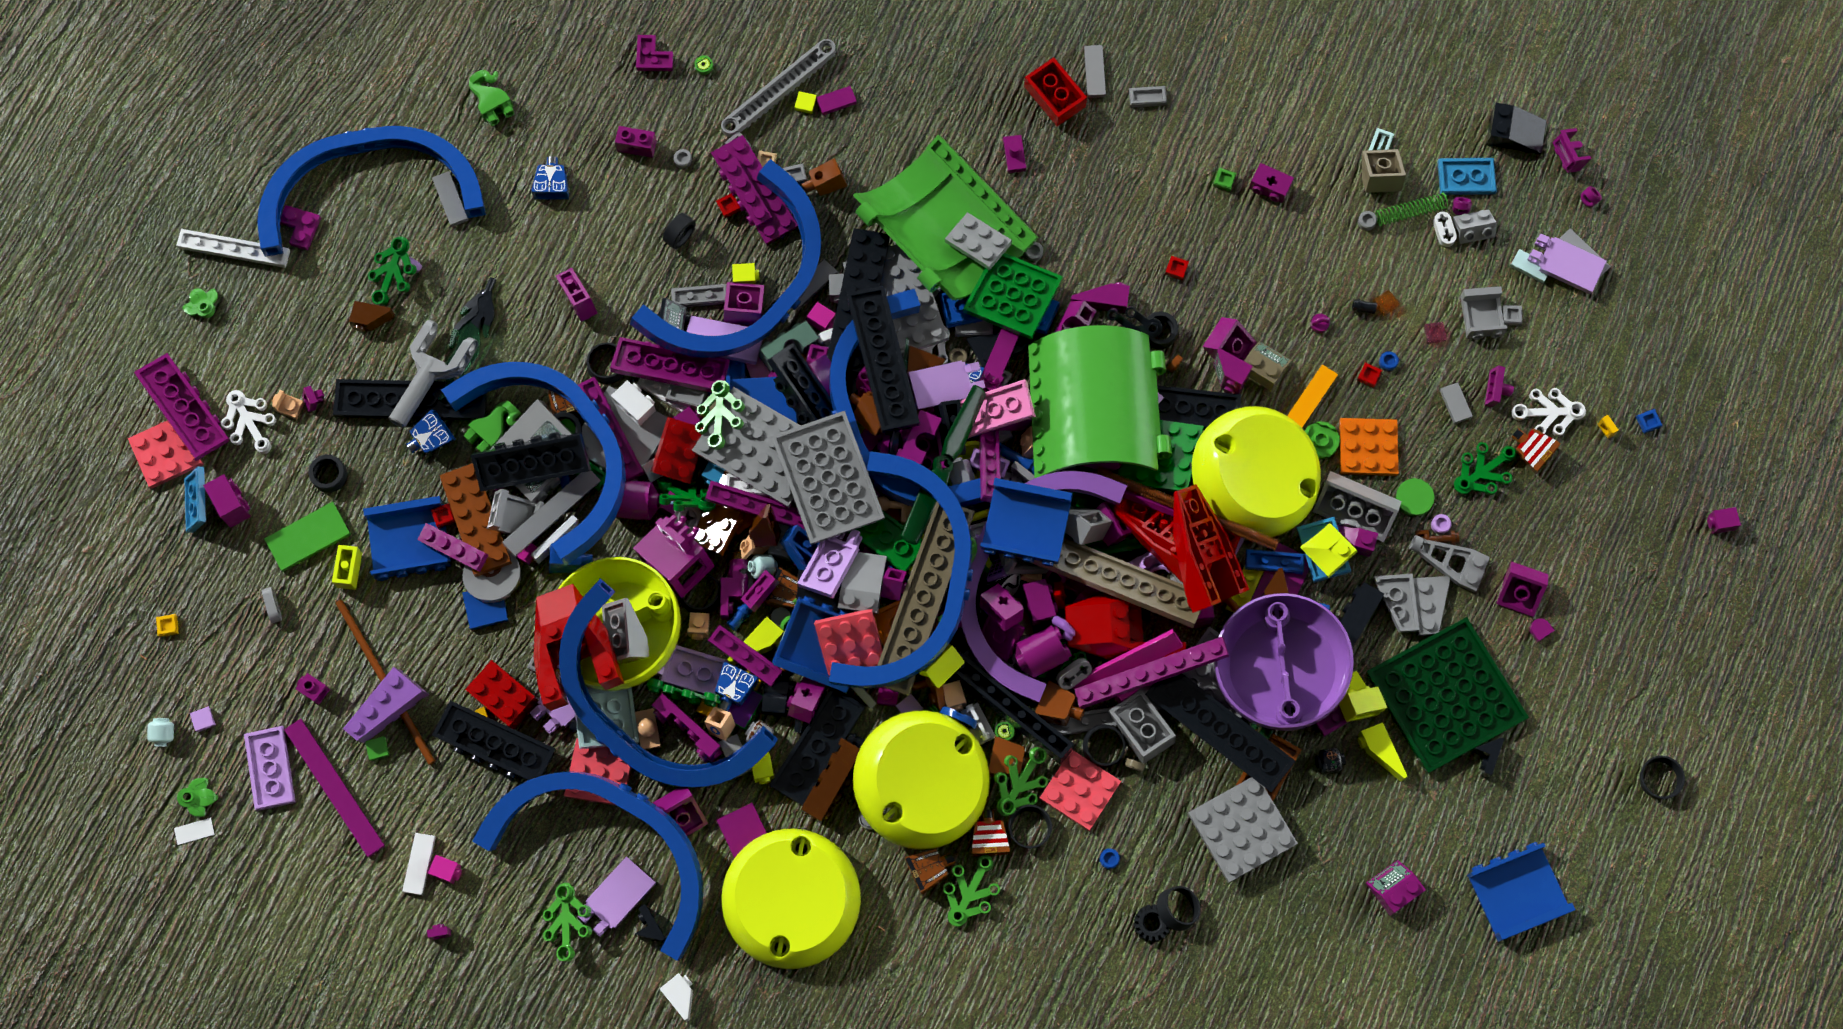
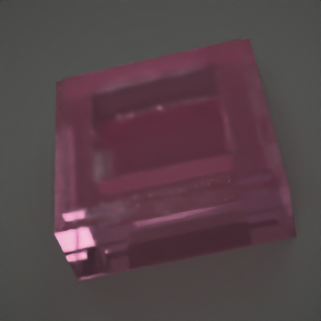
(1435, 332)

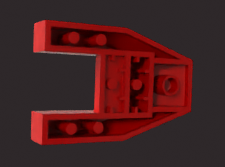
(1155, 533)
(1203, 541)
(550, 620)
(1106, 626)

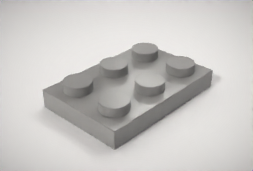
(978, 241)

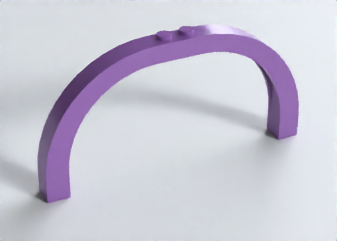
(1012, 680)

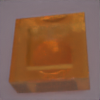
(1386, 303)

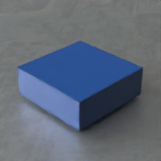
(1649, 421)

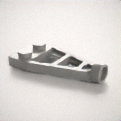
(1473, 567)

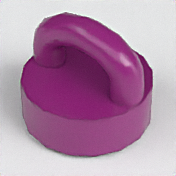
(1592, 194)
(1463, 204)
(1320, 323)

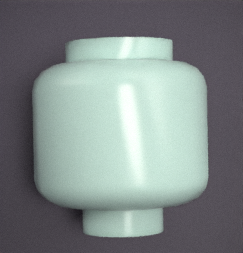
(760, 563)
(160, 731)

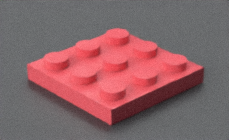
(162, 454)
(850, 639)
(598, 762)
(1080, 790)

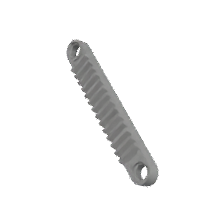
(779, 87)

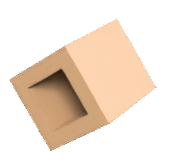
(954, 696)
(720, 723)

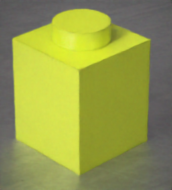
(745, 273)
(763, 770)

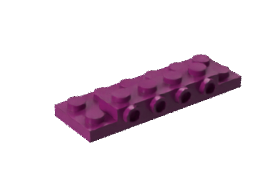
(762, 206)
(665, 366)
(182, 406)

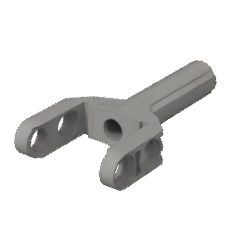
(429, 370)

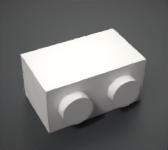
(633, 402)

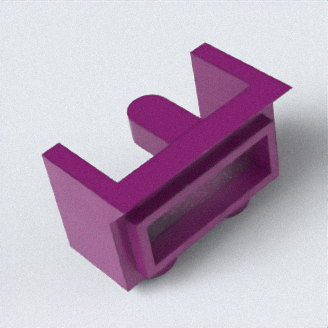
(1567, 149)

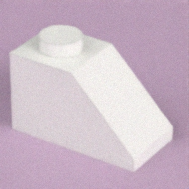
(679, 994)

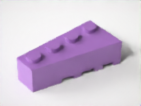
(384, 705)

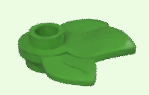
(201, 303)
(199, 795)

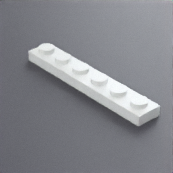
(229, 248)

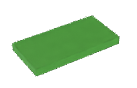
(307, 536)

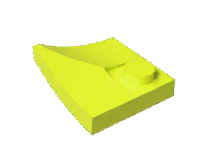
(1329, 550)

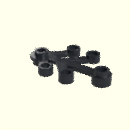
(1146, 323)

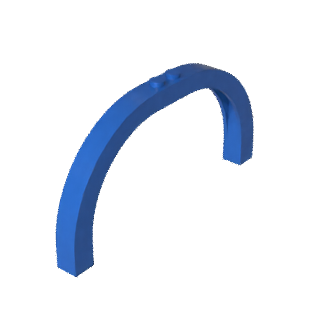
(353, 143)
(900, 305)
(718, 346)
(523, 373)
(905, 668)
(617, 740)
(636, 804)

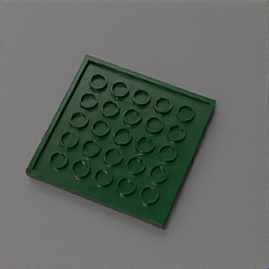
(1447, 695)

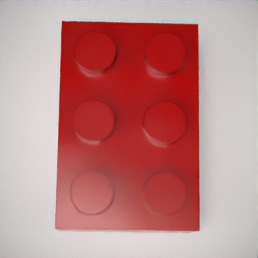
(1055, 91)
(675, 453)
(501, 695)

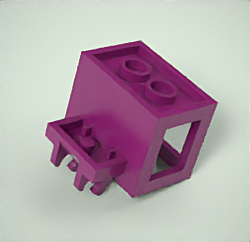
(672, 552)

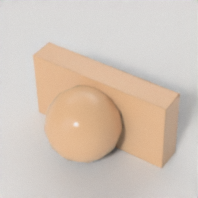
(647, 729)

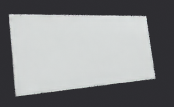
(194, 831)

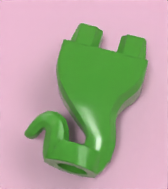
(491, 99)
(492, 427)

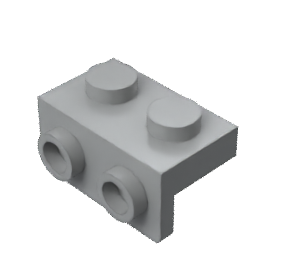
(1475, 226)

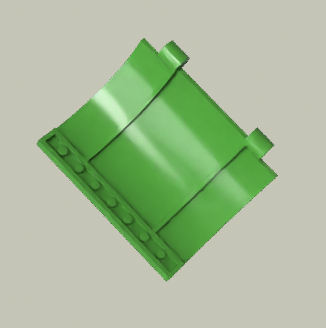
(925, 206)
(1096, 399)

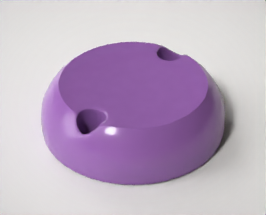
(1284, 662)

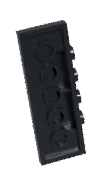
(800, 385)
(530, 460)
(493, 743)

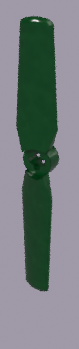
(952, 448)

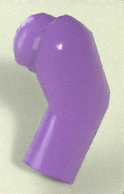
(1064, 625)

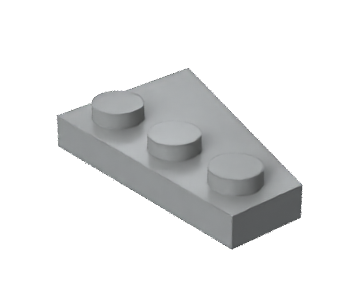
(1400, 600)
(1430, 602)

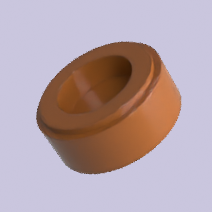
(1175, 363)

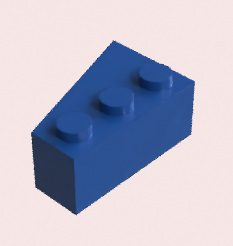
(798, 546)

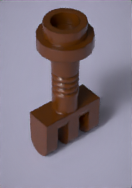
(1453, 537)

